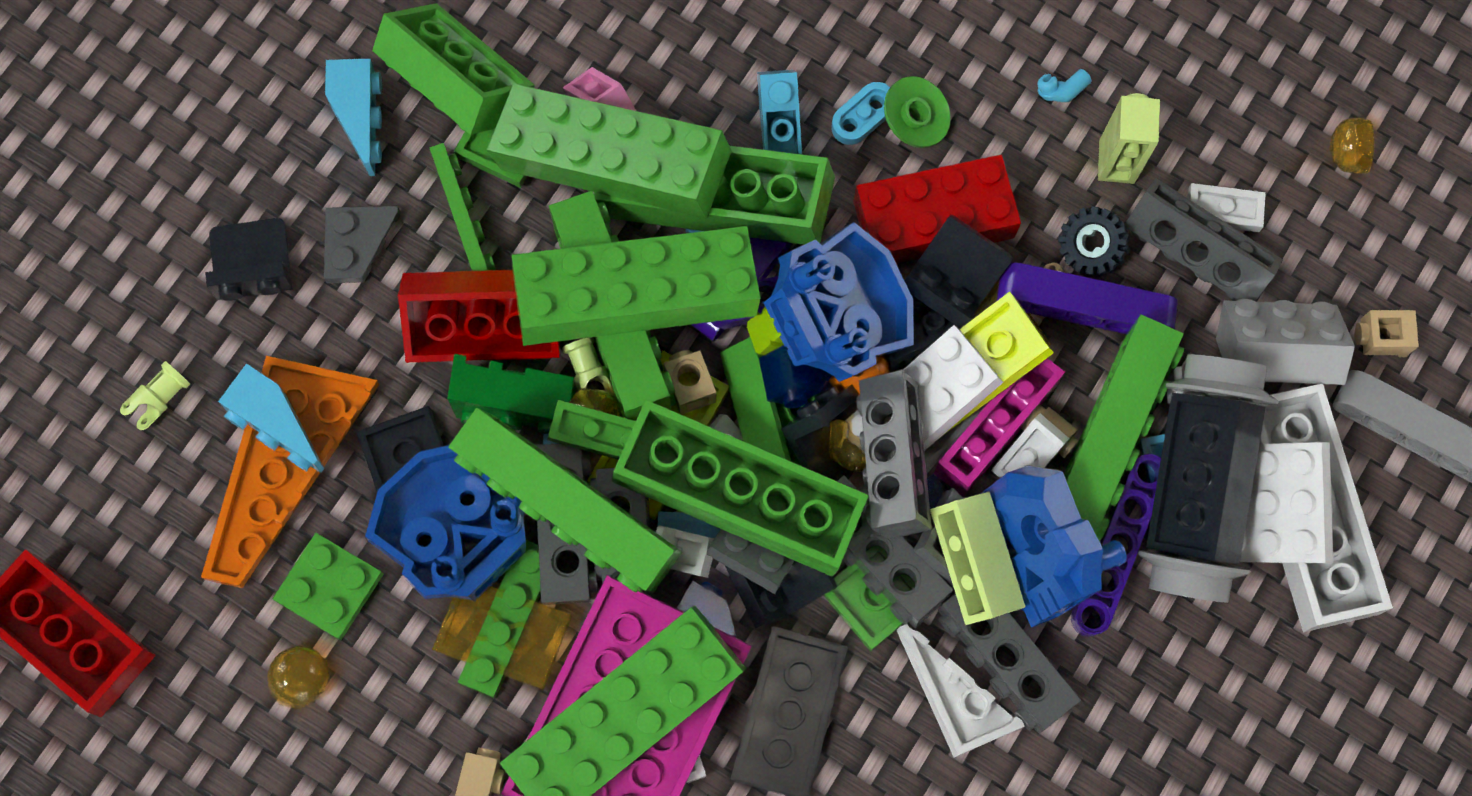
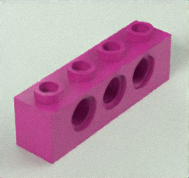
(996, 427)

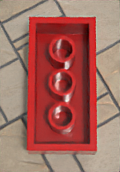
(913, 207)
(464, 316)
(67, 635)

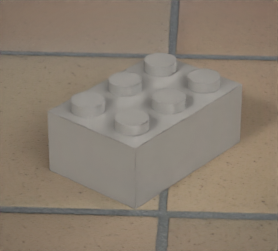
(1289, 338)

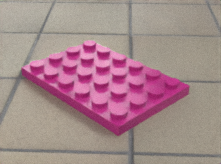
(611, 633)

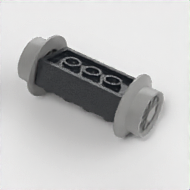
(1206, 477)

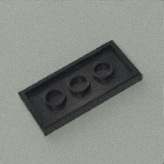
(395, 443)
(789, 713)

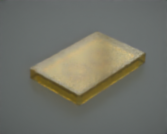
(535, 649)

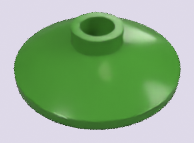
(925, 104)

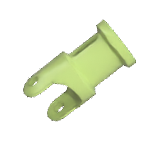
(587, 364)
(155, 395)

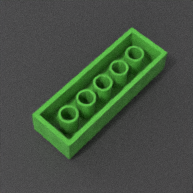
(610, 150)
(766, 190)
(635, 285)
(629, 357)
(1121, 418)
(739, 488)
(564, 499)
(626, 711)

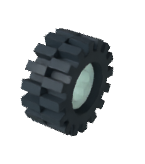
(1086, 224)

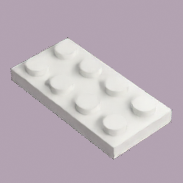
(950, 384)

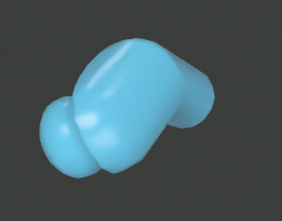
(1062, 91)

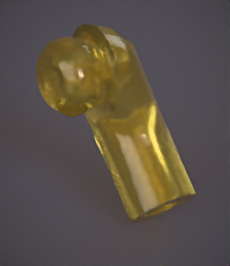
(843, 450)

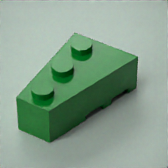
(509, 395)

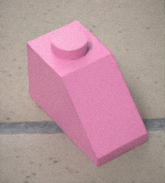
(600, 88)

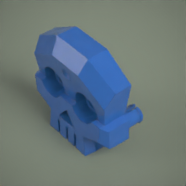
(822, 313)
(427, 501)
(1049, 543)

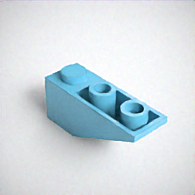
(352, 93)
(779, 111)
(265, 407)

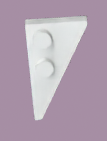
(962, 708)

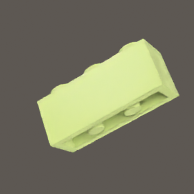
(1129, 139)
(977, 558)

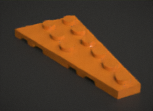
(264, 482)

